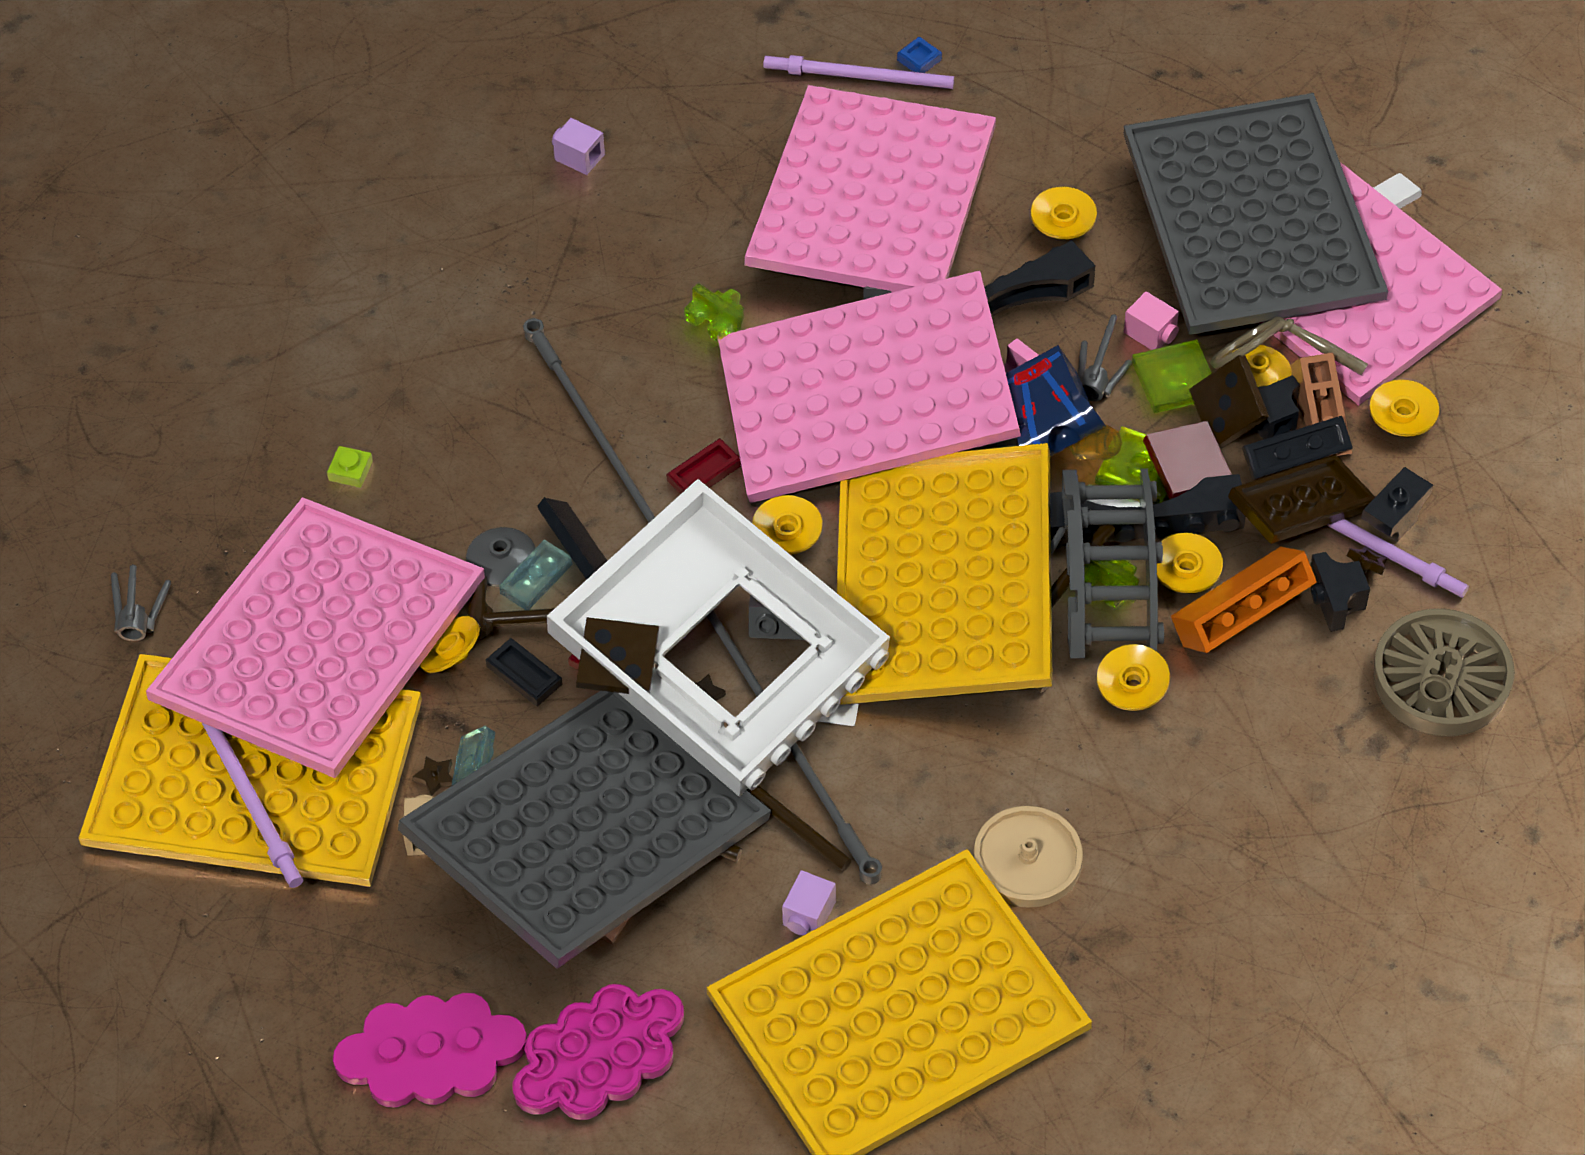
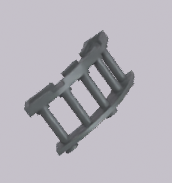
(1082, 553)

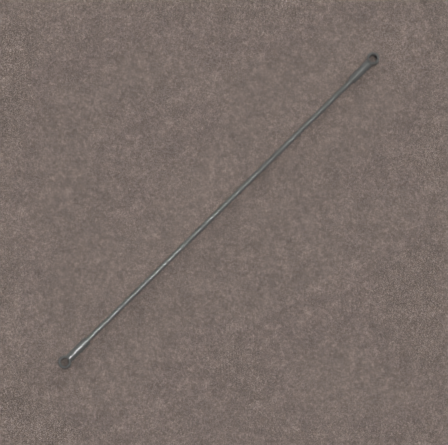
(844, 829)

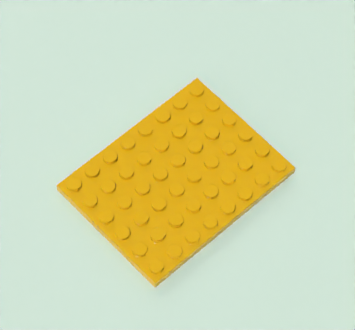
(953, 571)
(175, 800)
(898, 1009)

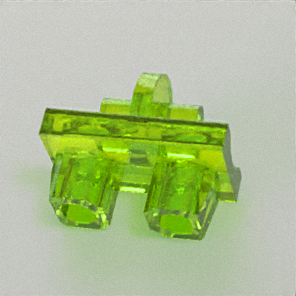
(718, 308)
(1111, 574)

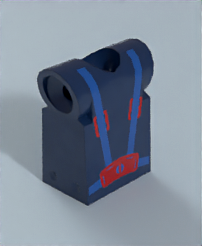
(1051, 402)

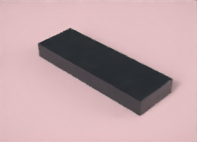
(1297, 447)
(572, 535)

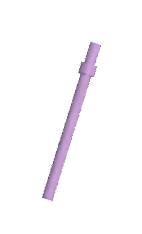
(796, 66)
(1431, 573)
(278, 851)

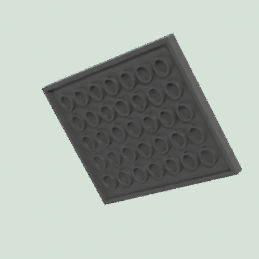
(1253, 213)
(581, 825)

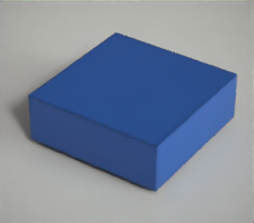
(919, 56)

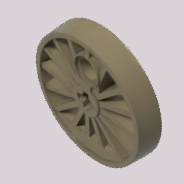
(1464, 677)

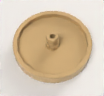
(1029, 855)

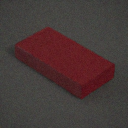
(707, 465)

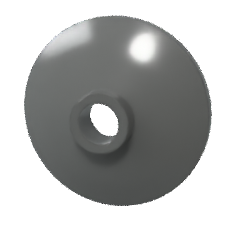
(499, 565)

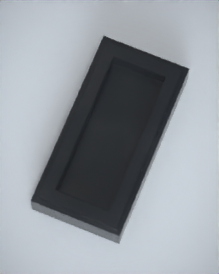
(524, 672)

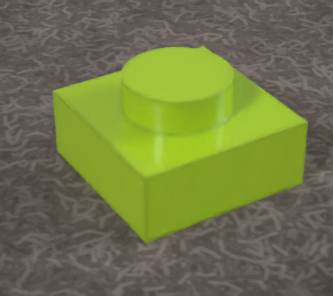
(349, 466)

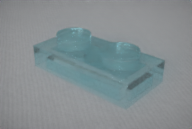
(535, 575)
(473, 752)

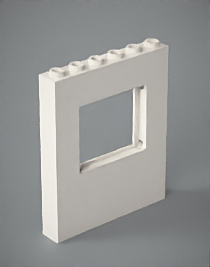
(673, 580)

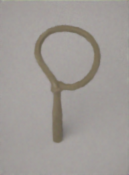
(1269, 328)

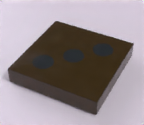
(1229, 401)
(627, 646)

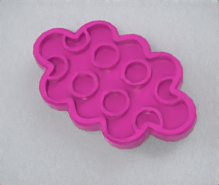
(430, 1050)
(598, 1051)

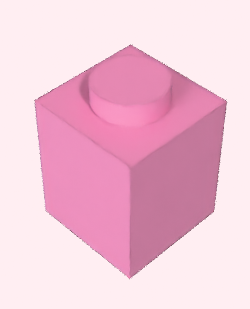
(1151, 322)

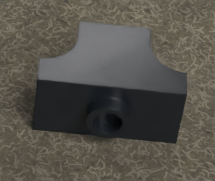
(1281, 406)
(1398, 504)
(1339, 589)

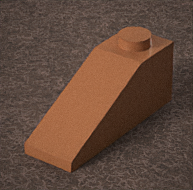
(1319, 390)

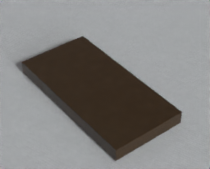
(1301, 498)

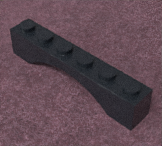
(1052, 277)
(1195, 511)

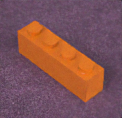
(1243, 599)

